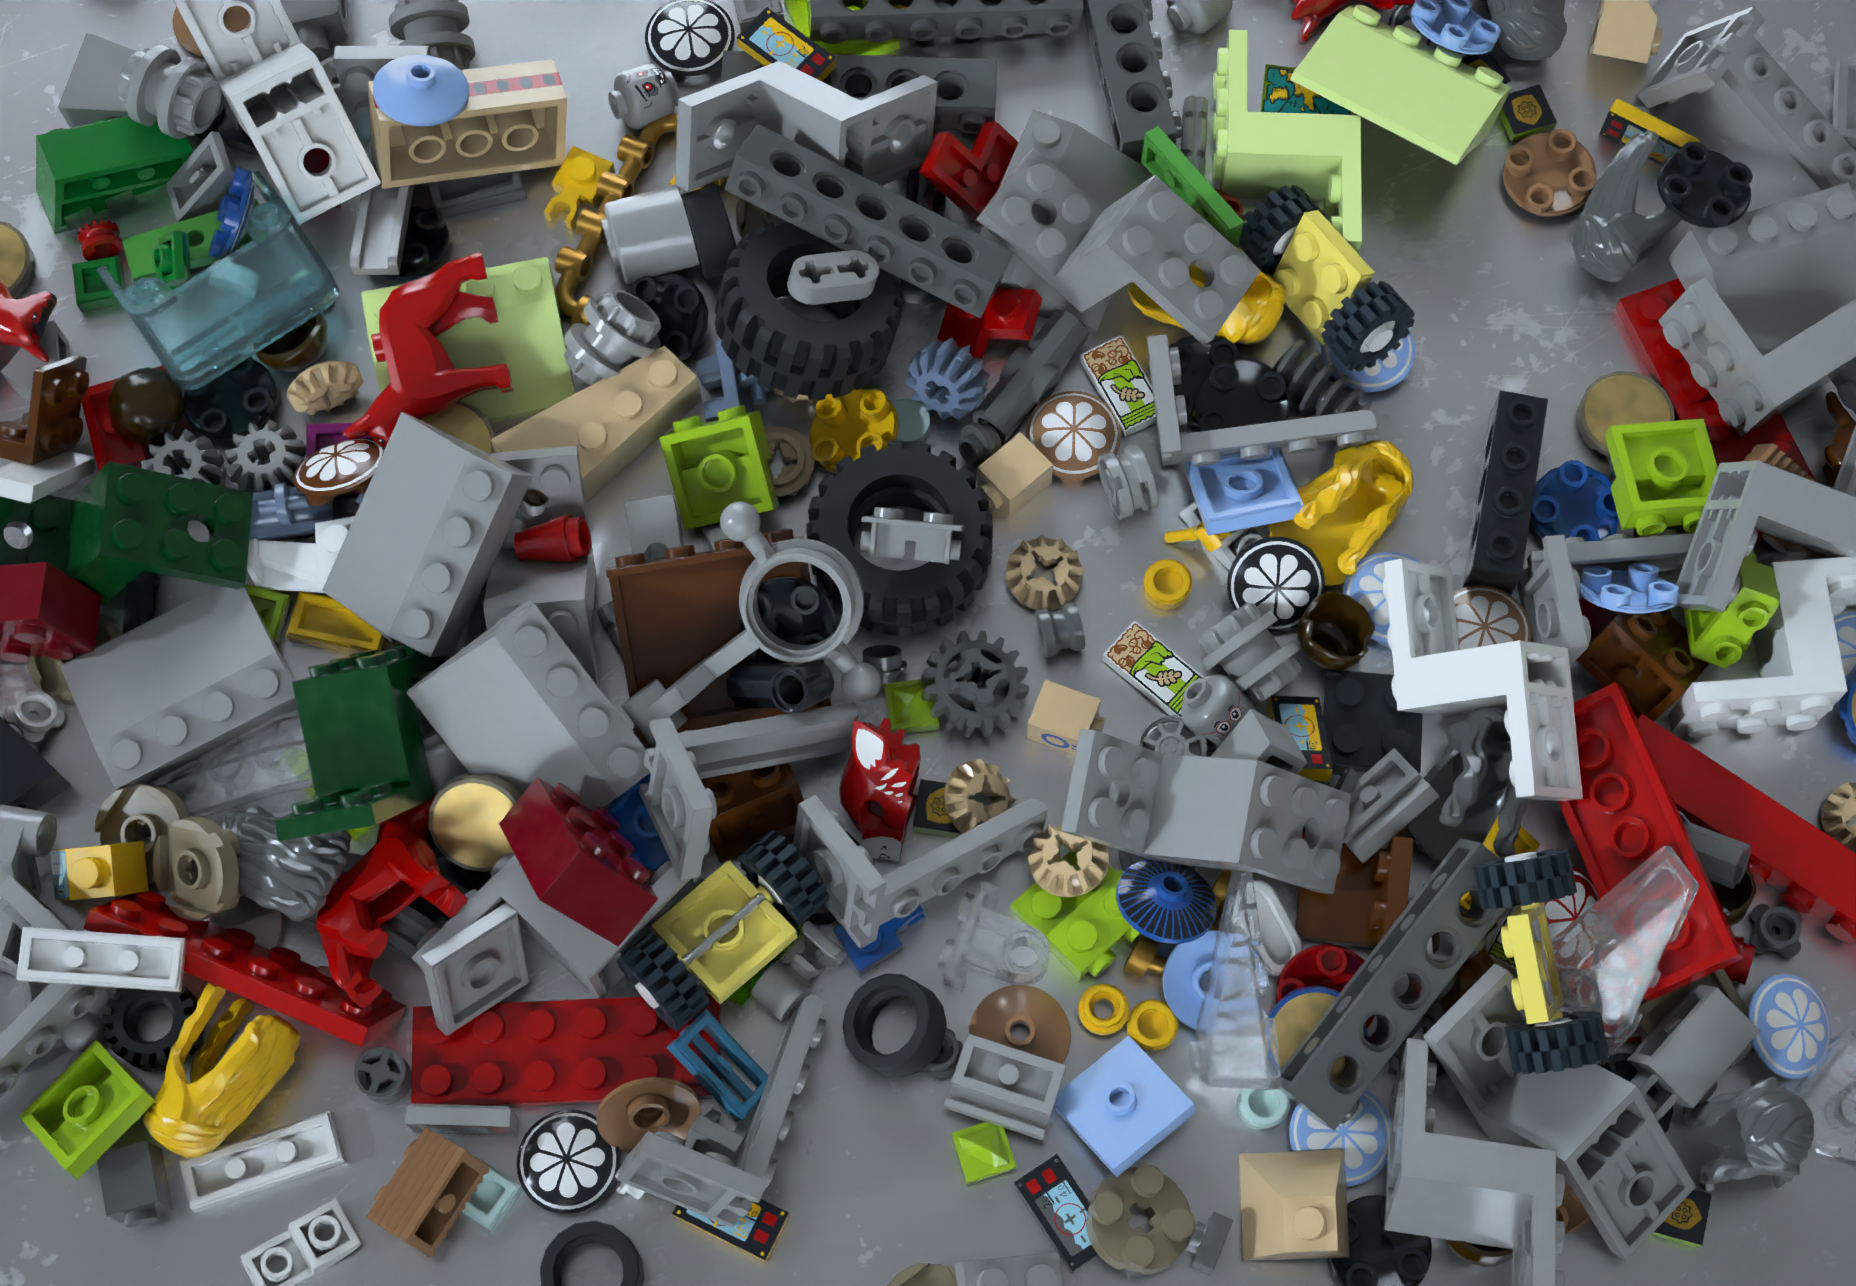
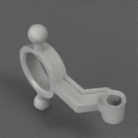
(741, 524)
(22, 838)

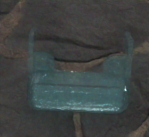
(233, 303)

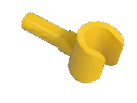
(1194, 533)

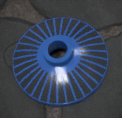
(1166, 901)

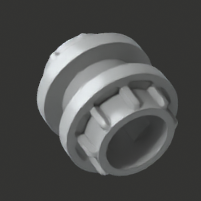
(437, 26)
(169, 90)
(617, 333)
(1250, 653)

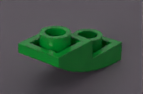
(172, 258)

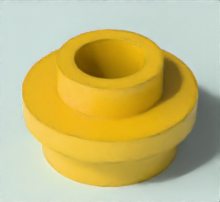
(1108, 994)

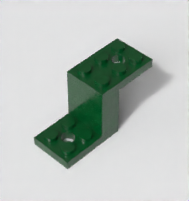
(134, 523)
(360, 742)

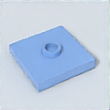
(1244, 492)
(1123, 1105)

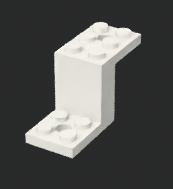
(282, 103)
(1794, 655)
(1513, 675)

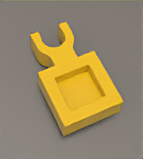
(576, 184)

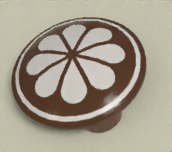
(338, 470)

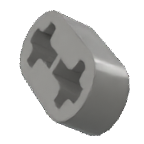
(833, 277)

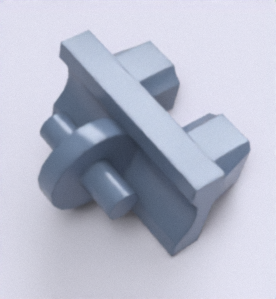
(737, 388)
(285, 514)

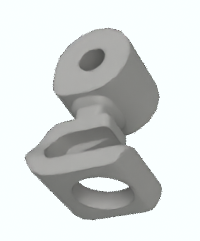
(787, 985)

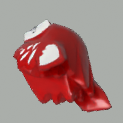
(882, 772)

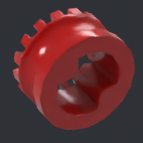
(100, 240)

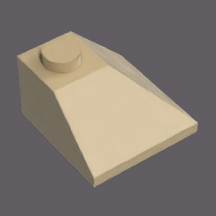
(1294, 1205)

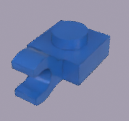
(885, 945)

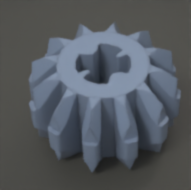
(947, 378)

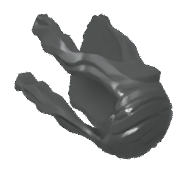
(1529, 27)
(1609, 228)
(1472, 789)
(287, 873)
(1774, 1129)

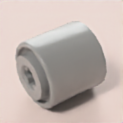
(649, 234)

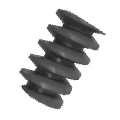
(1313, 386)

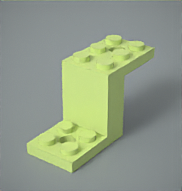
(1281, 149)

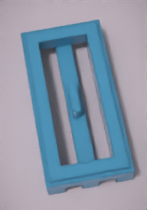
(704, 1074)

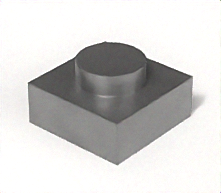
(1208, 1242)

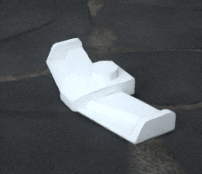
(296, 564)

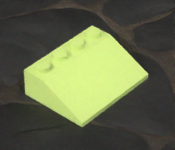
(1403, 83)
(525, 339)

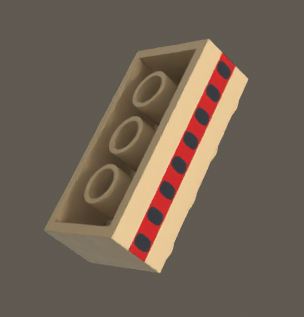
(507, 126)

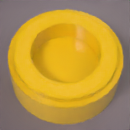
(1167, 584)
(1152, 1025)

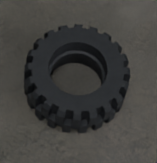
(791, 350)
(912, 480)

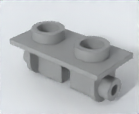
(892, 532)

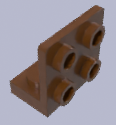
(53, 414)
(1647, 658)
(751, 806)
(1364, 900)

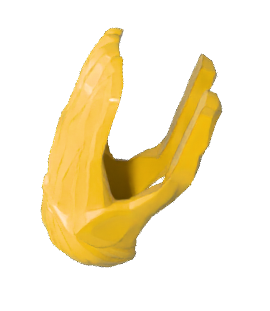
(1249, 321)
(1350, 506)
(220, 1097)

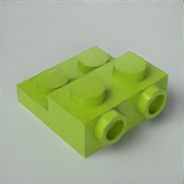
(719, 465)
(1661, 474)
(1725, 635)
(1078, 928)
(87, 1109)

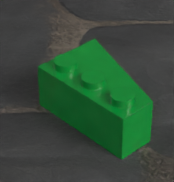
(101, 163)

